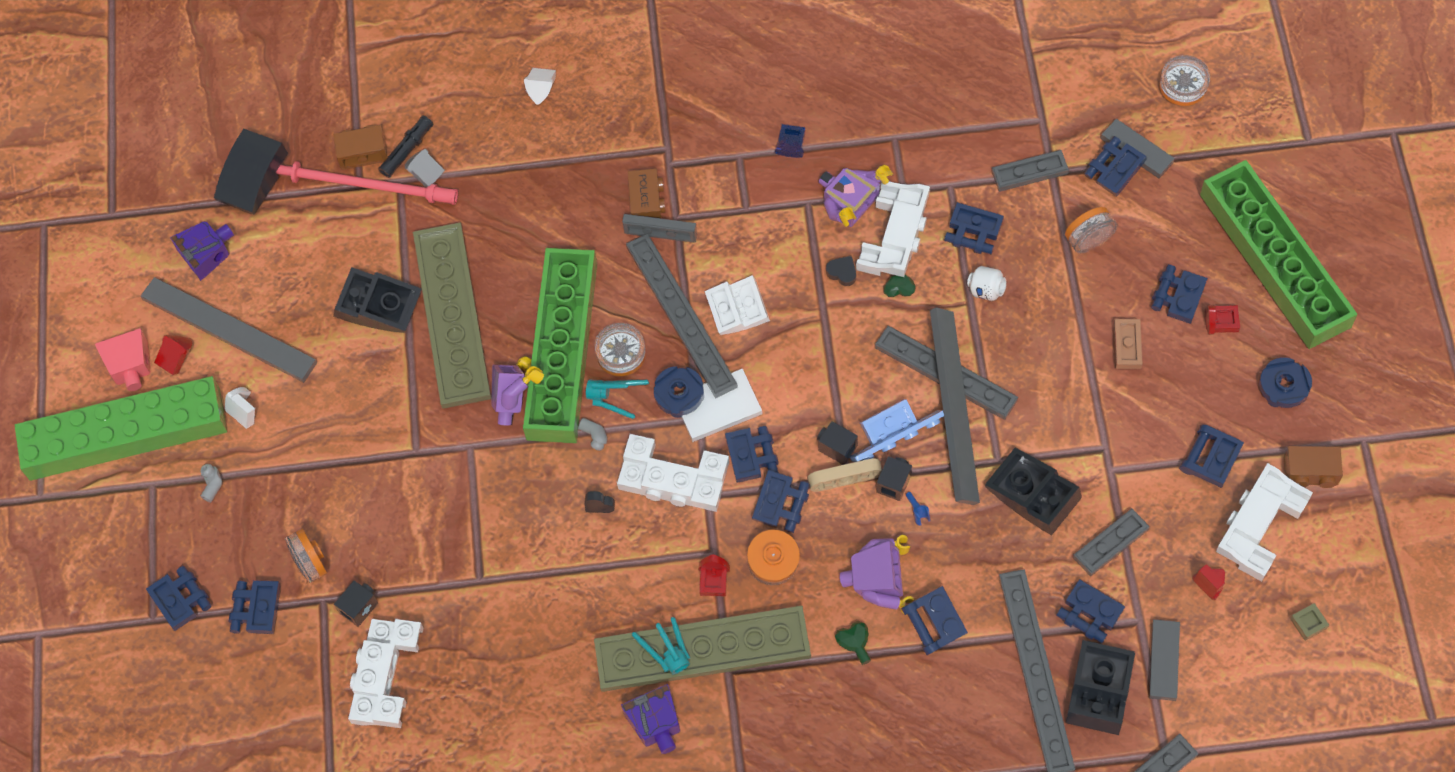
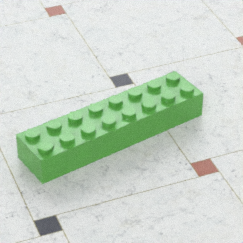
(1278, 254)
(561, 345)
(120, 428)

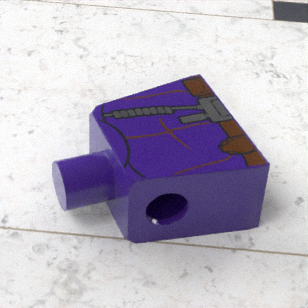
(202, 247)
(653, 718)

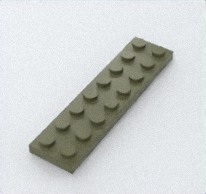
(451, 316)
(712, 647)

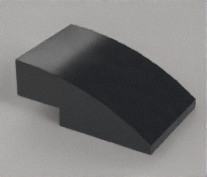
(249, 171)
(377, 301)
(1034, 490)
(1100, 687)

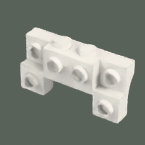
(900, 238)
(669, 480)
(1258, 509)
(376, 672)

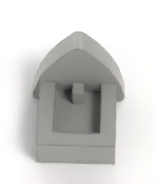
(424, 168)

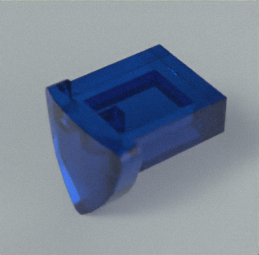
(790, 141)

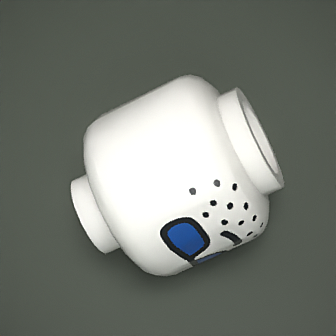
(987, 283)

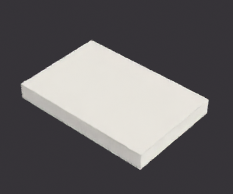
(723, 412)

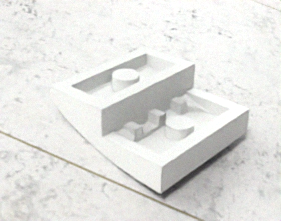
(737, 306)

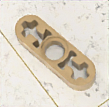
(844, 475)

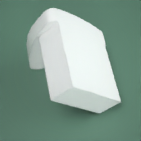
(539, 83)
(239, 408)

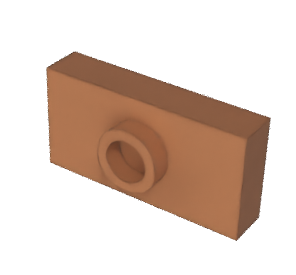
(1128, 343)

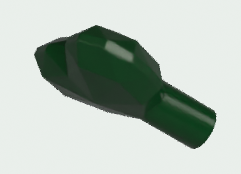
(899, 286)
(854, 640)

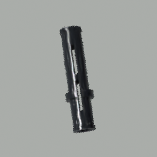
(403, 149)

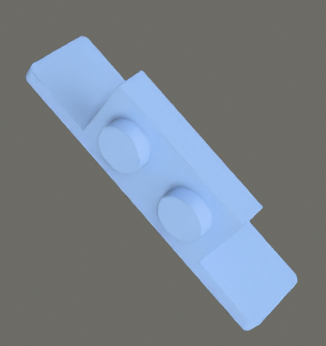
(891, 425)

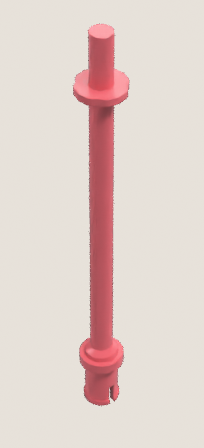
(431, 193)

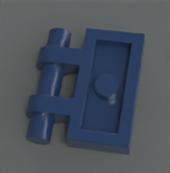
(1120, 170)
(976, 222)
(1186, 297)
(743, 454)
(773, 498)
(172, 603)
(1094, 605)
(262, 607)

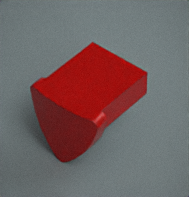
(1222, 319)
(173, 353)
(713, 576)
(1210, 581)

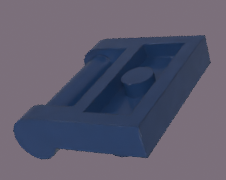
(1219, 459)
(942, 617)

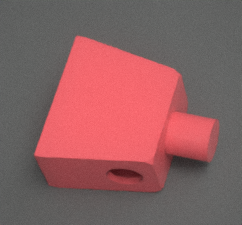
(126, 358)

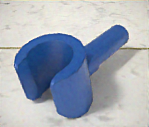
(920, 511)

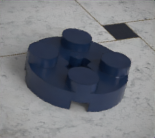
(1285, 396)
(678, 404)

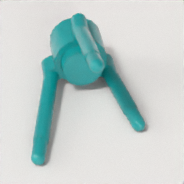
(599, 390)
(675, 659)

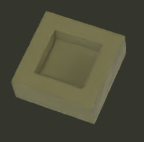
(1309, 621)

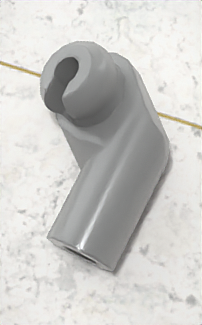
(596, 431)
(213, 481)

